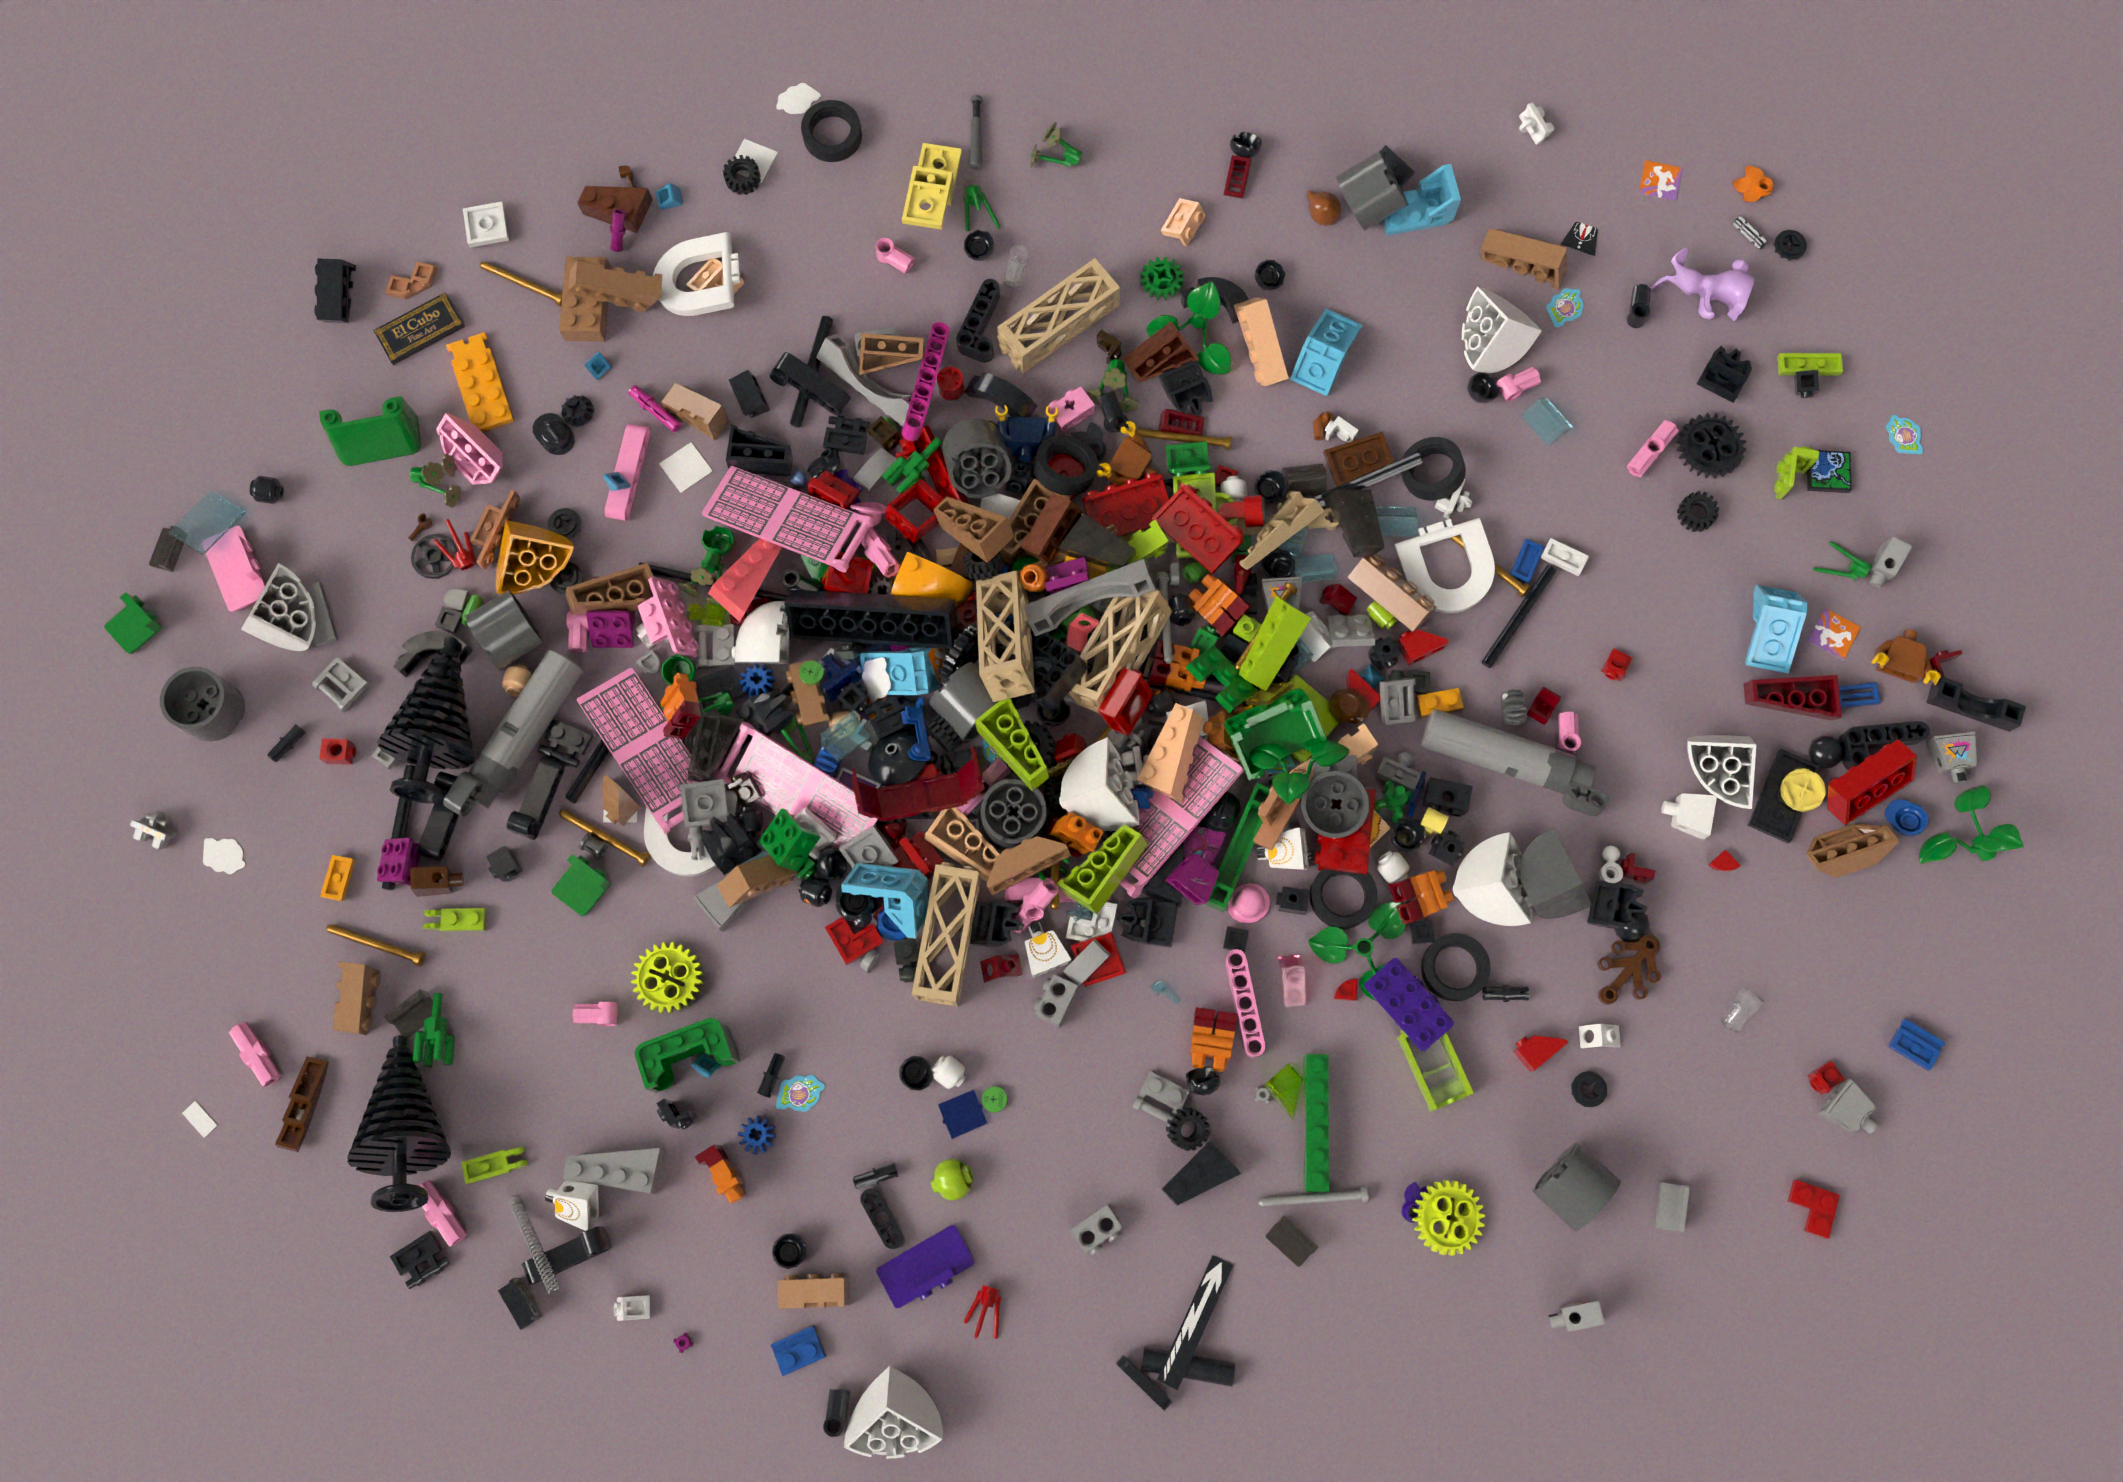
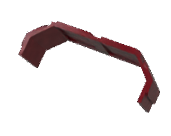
(920, 795)

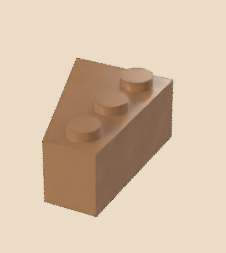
(808, 698)
(753, 879)
(356, 998)

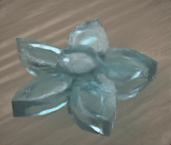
(1078, 912)

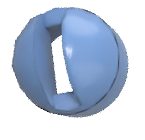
(798, 479)

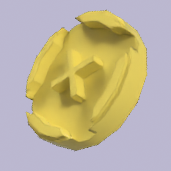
(1803, 790)

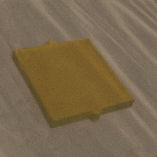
(1267, 697)

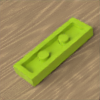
(1826, 363)

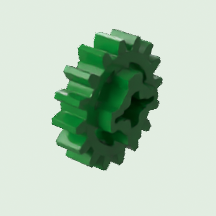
(1161, 277)

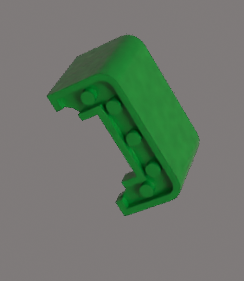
(657, 1055)

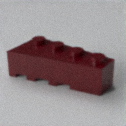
(1798, 695)

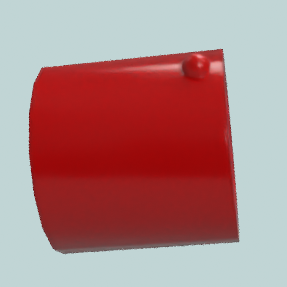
(950, 383)

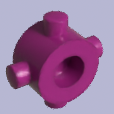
(683, 1342)

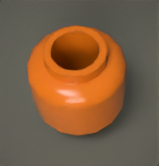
(1034, 578)

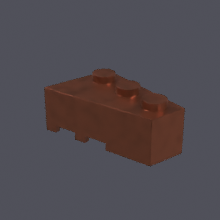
(600, 202)
(1159, 353)
(1051, 528)

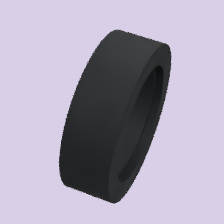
(826, 109)
(1069, 446)
(1447, 486)
(1340, 921)
(1477, 952)

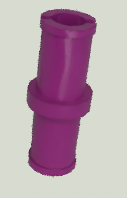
(617, 230)

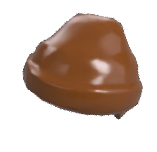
(1324, 207)

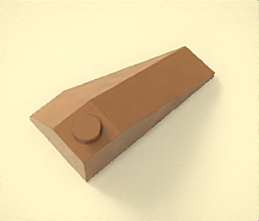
(617, 802)

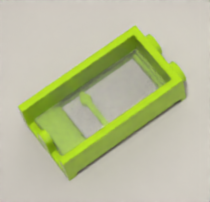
(1436, 1071)

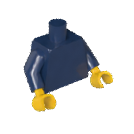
(1025, 434)

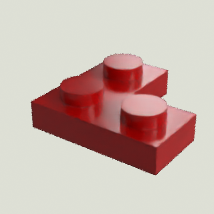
(852, 945)
(1821, 1206)

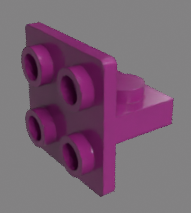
(1067, 575)
(611, 628)
(396, 861)

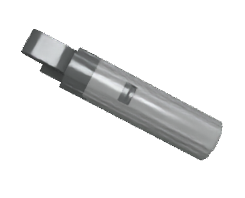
(515, 735)
(1515, 758)

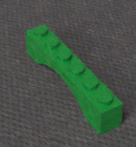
(1238, 850)
(1316, 1123)

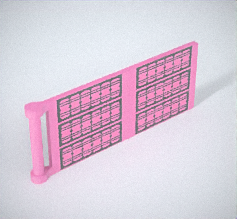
(786, 517)
(634, 734)
(795, 784)
(1171, 821)

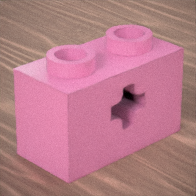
(1076, 400)

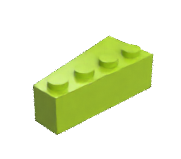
(1147, 544)
(1273, 643)
(1012, 742)
(1104, 870)

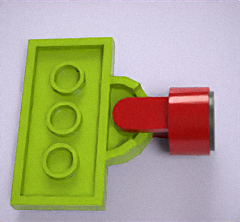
(1251, 509)

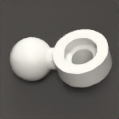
(1611, 855)

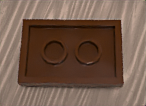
(1357, 458)

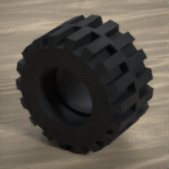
(1047, 744)

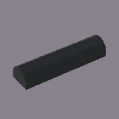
(1199, 1369)

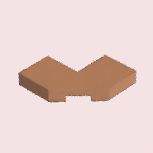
(405, 288)

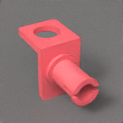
(1078, 633)

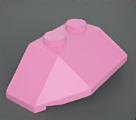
(473, 452)

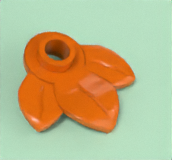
(1751, 184)

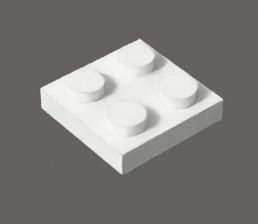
(485, 224)

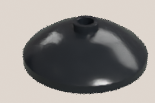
(890, 759)

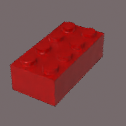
(1871, 781)

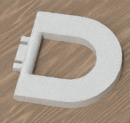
(695, 251)
(1478, 554)
(673, 859)

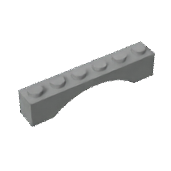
(840, 358)
(1127, 581)

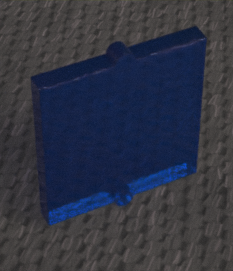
(1417, 793)
(962, 1114)

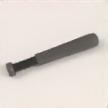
(976, 137)

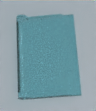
(207, 522)

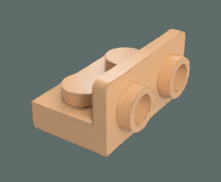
(1184, 221)

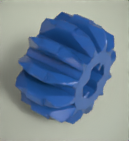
(749, 678)
(827, 763)
(752, 1142)

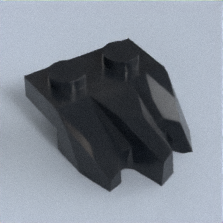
(1725, 374)
(1187, 387)
(767, 712)
(729, 843)
(1614, 905)
(1150, 922)
(993, 923)

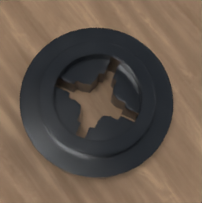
(1797, 241)
(580, 418)
(566, 515)
(575, 576)
(1599, 1089)

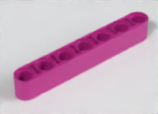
(925, 381)

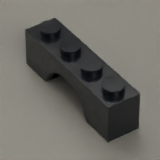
(1994, 712)

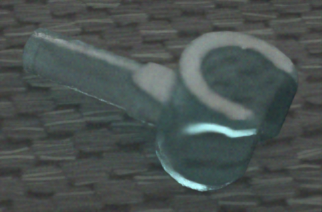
(1159, 987)

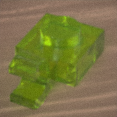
(710, 615)

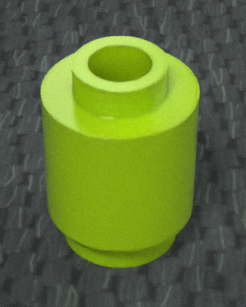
(1381, 616)

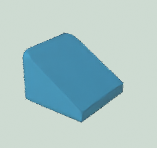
(669, 197)

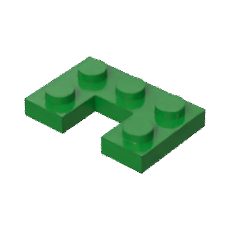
(1215, 663)

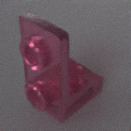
(1293, 980)

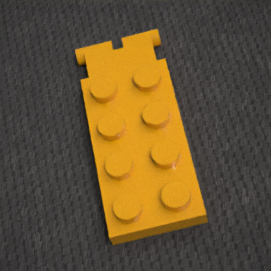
(480, 383)

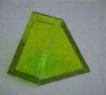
(1285, 1088)

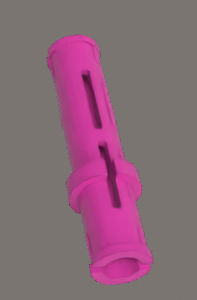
(648, 402)

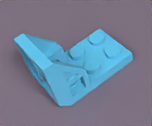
(1429, 205)
(1325, 351)
(1778, 626)
(908, 670)
(892, 883)

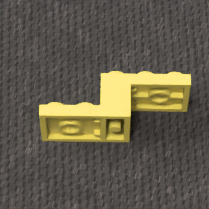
(932, 186)

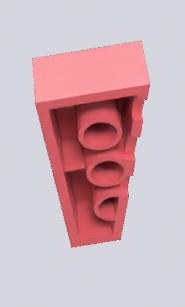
(742, 580)

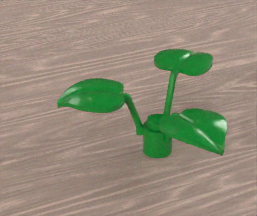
(1205, 305)
(1293, 785)
(2000, 839)
(1332, 941)

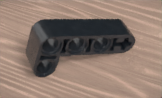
(979, 317)
(809, 382)
(1884, 736)
(537, 799)
(440, 823)
(586, 1246)

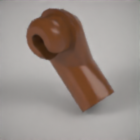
(1320, 424)

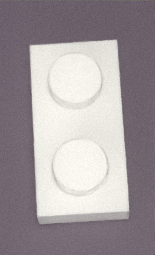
(1564, 557)

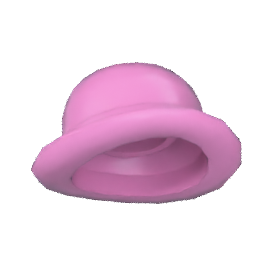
(870, 509)
(1248, 903)

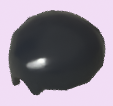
(1245, 145)
(979, 245)
(1269, 275)
(1483, 388)
(1271, 486)
(1278, 564)
(1056, 716)
(1825, 751)
(1408, 834)
(831, 864)
(1635, 931)
(916, 1073)
(1203, 1081)
(789, 1250)

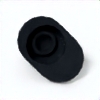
(553, 434)
(1223, 813)

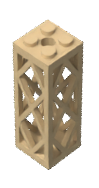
(1009, 332)
(1155, 613)
(1019, 670)
(959, 877)

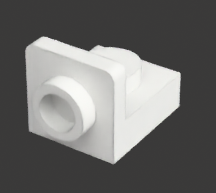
(1343, 429)
(632, 1308)

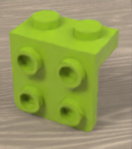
(1797, 460)

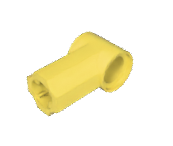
(1434, 821)

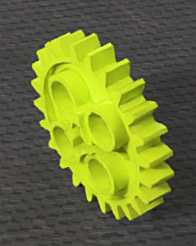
(659, 995)
(1467, 1221)

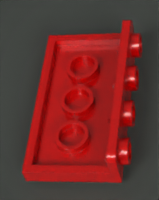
(1128, 505)
(1199, 528)
(1347, 852)

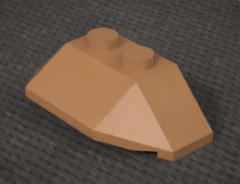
(1851, 848)
(1024, 861)

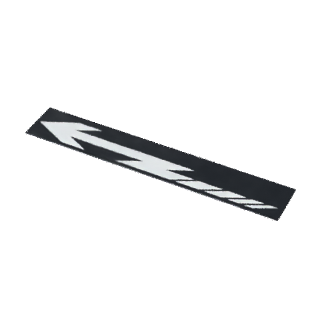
(1194, 1323)

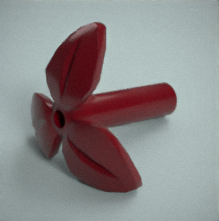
(894, 830)

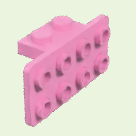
(236, 569)
(666, 618)

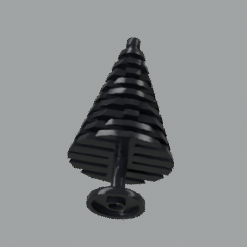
(431, 727)
(399, 1133)

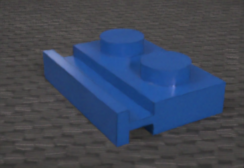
(1916, 1044)
(798, 1350)

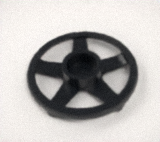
(433, 556)

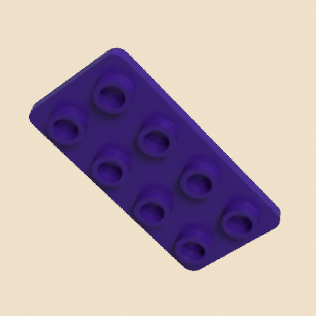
(1409, 1004)
(925, 1267)

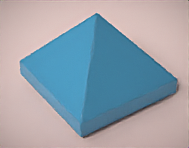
(597, 365)
(616, 481)
(1371, 676)
(705, 1065)

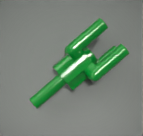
(911, 468)
(1393, 800)
(434, 1036)

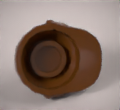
(1348, 706)

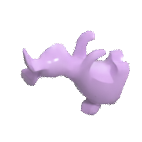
(1729, 287)

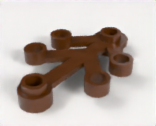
(1632, 966)

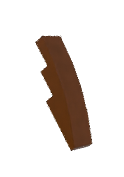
(302, 1104)

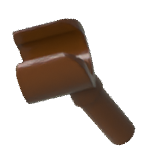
(626, 172)
(422, 525)

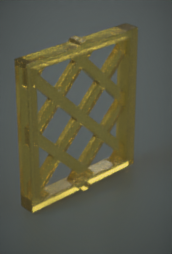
(1054, 770)

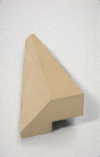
(1289, 519)

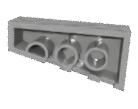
(623, 1169)

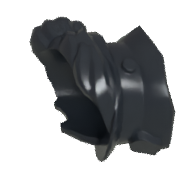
(855, 907)

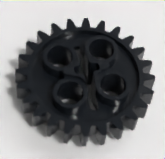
(1711, 445)
(962, 652)

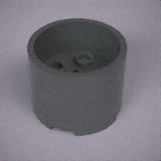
(1372, 190)
(976, 458)
(504, 629)
(963, 701)
(202, 703)
(1318, 799)
(995, 813)
(1576, 1186)

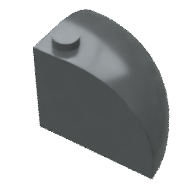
(1551, 879)

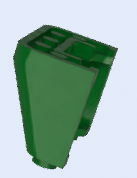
(374, 437)
(1285, 722)

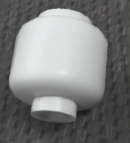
(1235, 488)
(1393, 867)
(949, 1072)

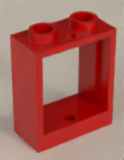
(927, 497)
(1125, 701)

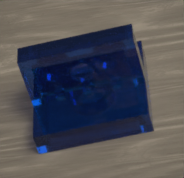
(838, 678)

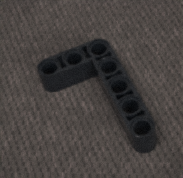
(1064, 673)

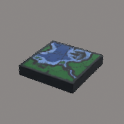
(1830, 472)

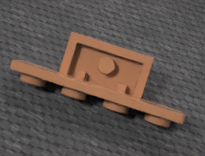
(491, 526)
(1275, 817)

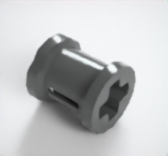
(593, 846)

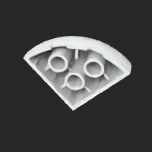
(1495, 332)
(283, 612)
(763, 636)
(1725, 766)
(1100, 788)
(1491, 882)
(893, 1418)

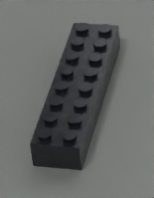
(872, 618)

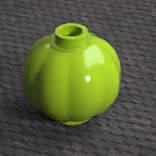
(952, 1179)

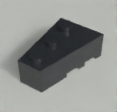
(1200, 1174)

